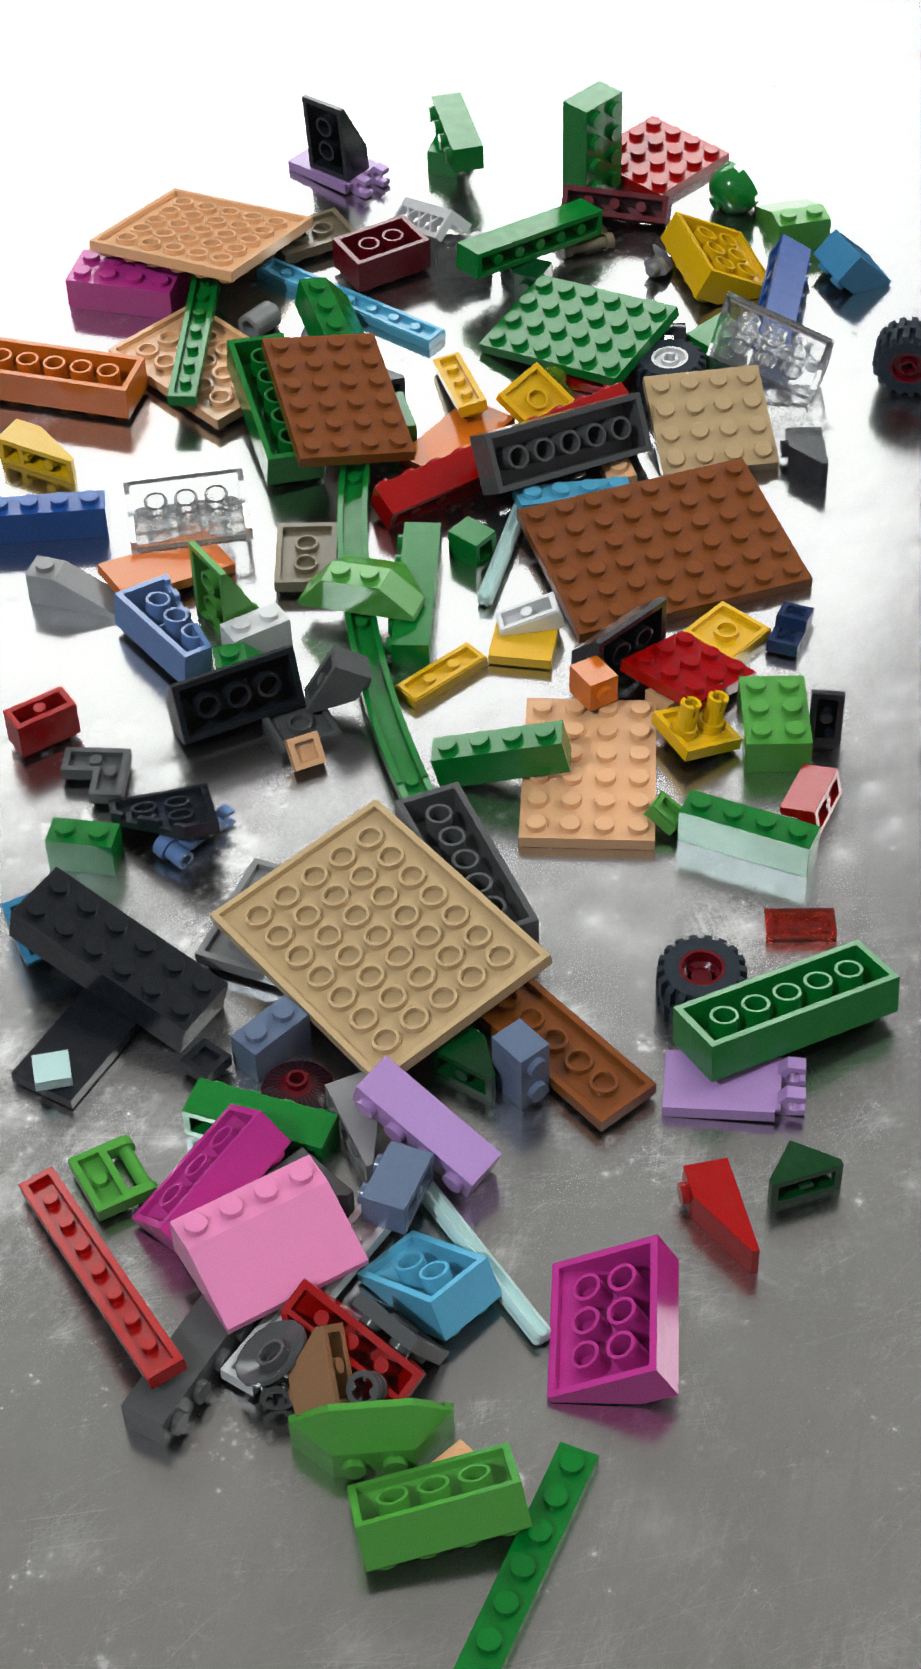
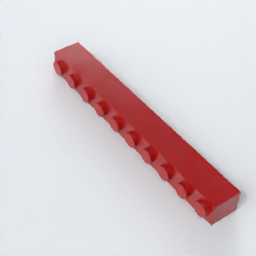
(448, 477)

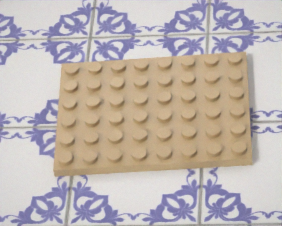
(380, 940)

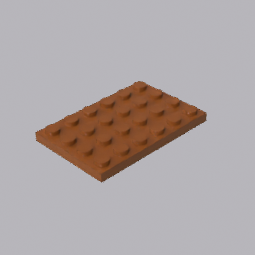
(337, 400)

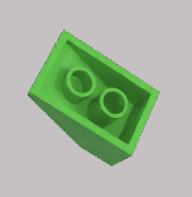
(798, 219)
(215, 593)

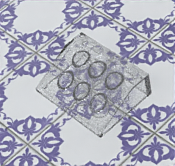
(784, 350)
(185, 508)

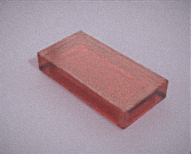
(800, 925)

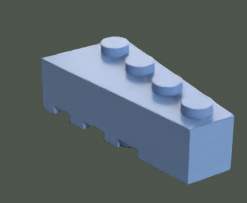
(163, 627)

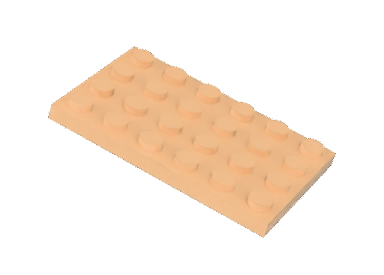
(159, 343)
(608, 781)

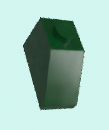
(524, 275)
(466, 1063)

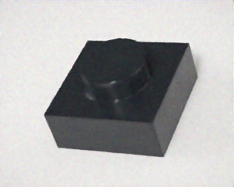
(205, 1061)

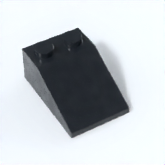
(333, 140)

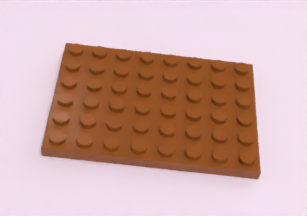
(673, 536)

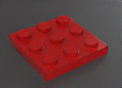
(685, 668)

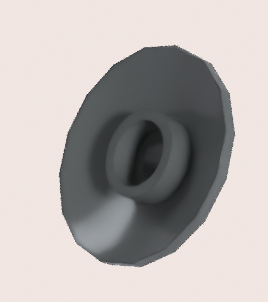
(270, 1353)

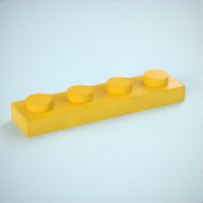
(460, 385)

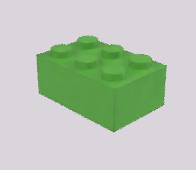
(774, 723)

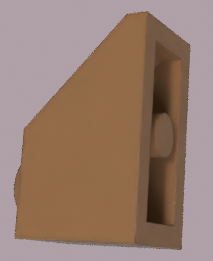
(321, 1370)

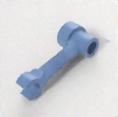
(179, 850)

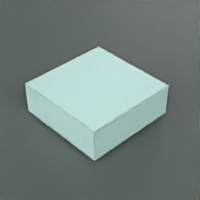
(52, 1070)

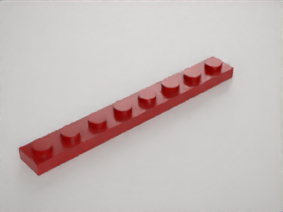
(103, 1278)

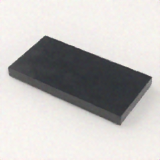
(93, 1038)

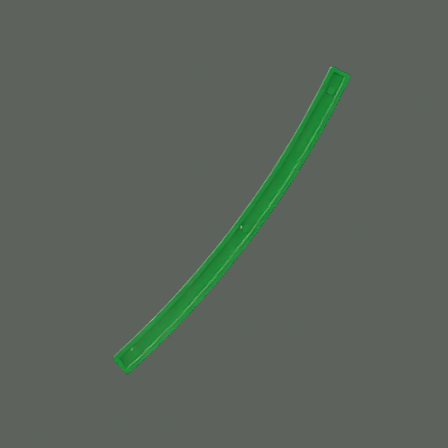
(364, 638)

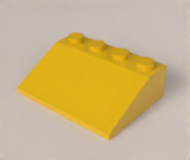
(713, 259)

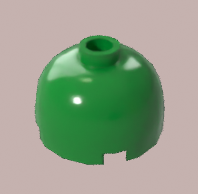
(732, 190)

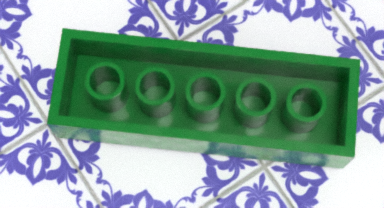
(263, 412)
(785, 1009)

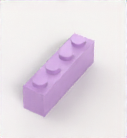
(424, 1122)

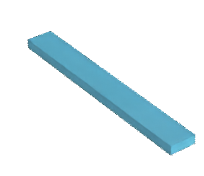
(367, 309)

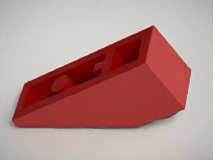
(719, 1210)

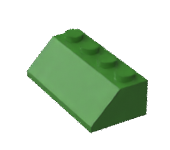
(438, 1507)

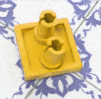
(696, 732)

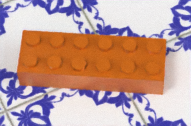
(71, 378)

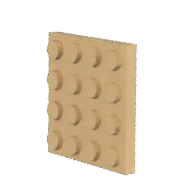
(710, 419)

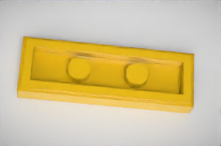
(441, 675)

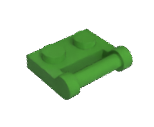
(102, 1181)

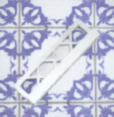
(435, 215)

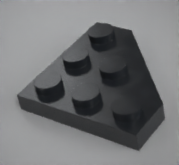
(172, 812)

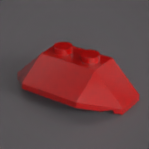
(366, 1349)

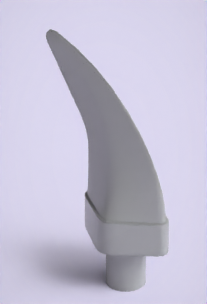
(659, 264)

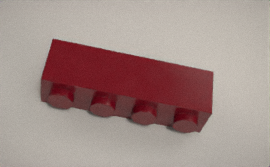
(623, 204)

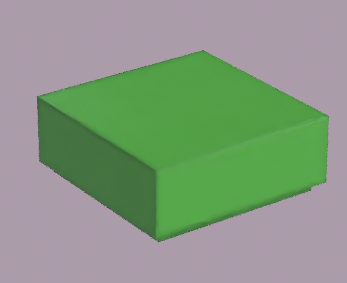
(664, 812)

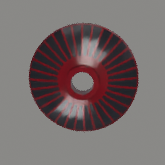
(310, 1087)

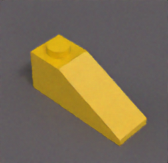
(36, 451)

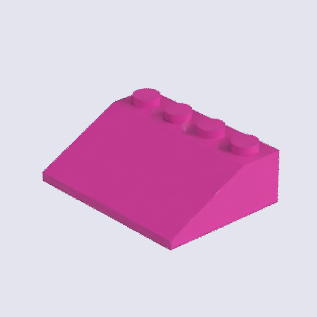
(615, 1325)

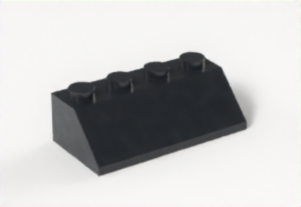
(235, 695)

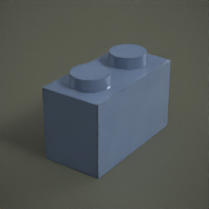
(271, 1038)
(521, 1064)
(396, 1187)

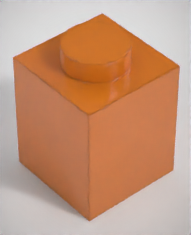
(593, 683)

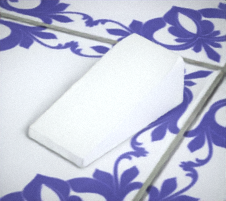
(530, 616)

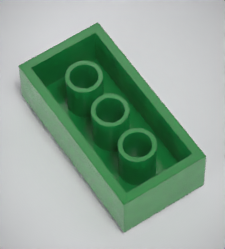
(593, 137)

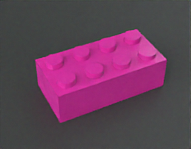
(124, 286)

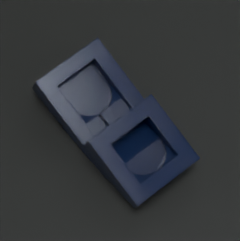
(790, 629)

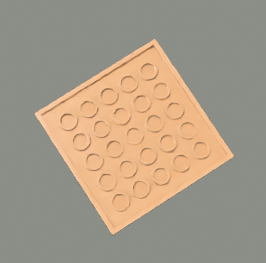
(201, 235)

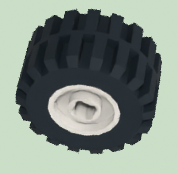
(667, 358)

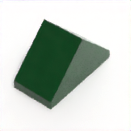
(803, 1174)

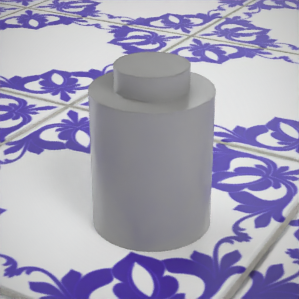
(260, 319)

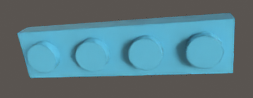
(544, 493)

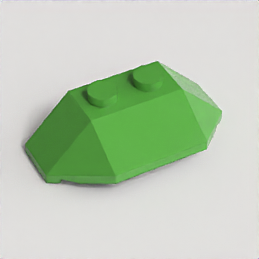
(365, 588)
(372, 1435)

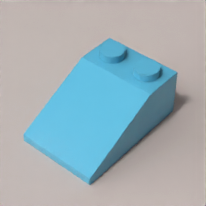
(432, 1283)

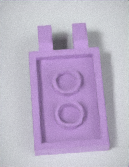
(301, 165)
(746, 1095)

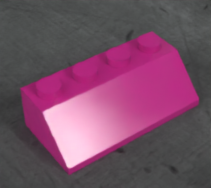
(228, 1156)

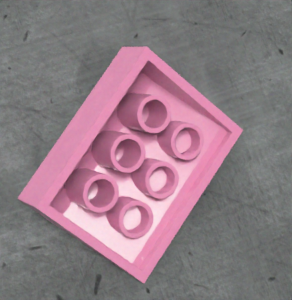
(264, 1240)

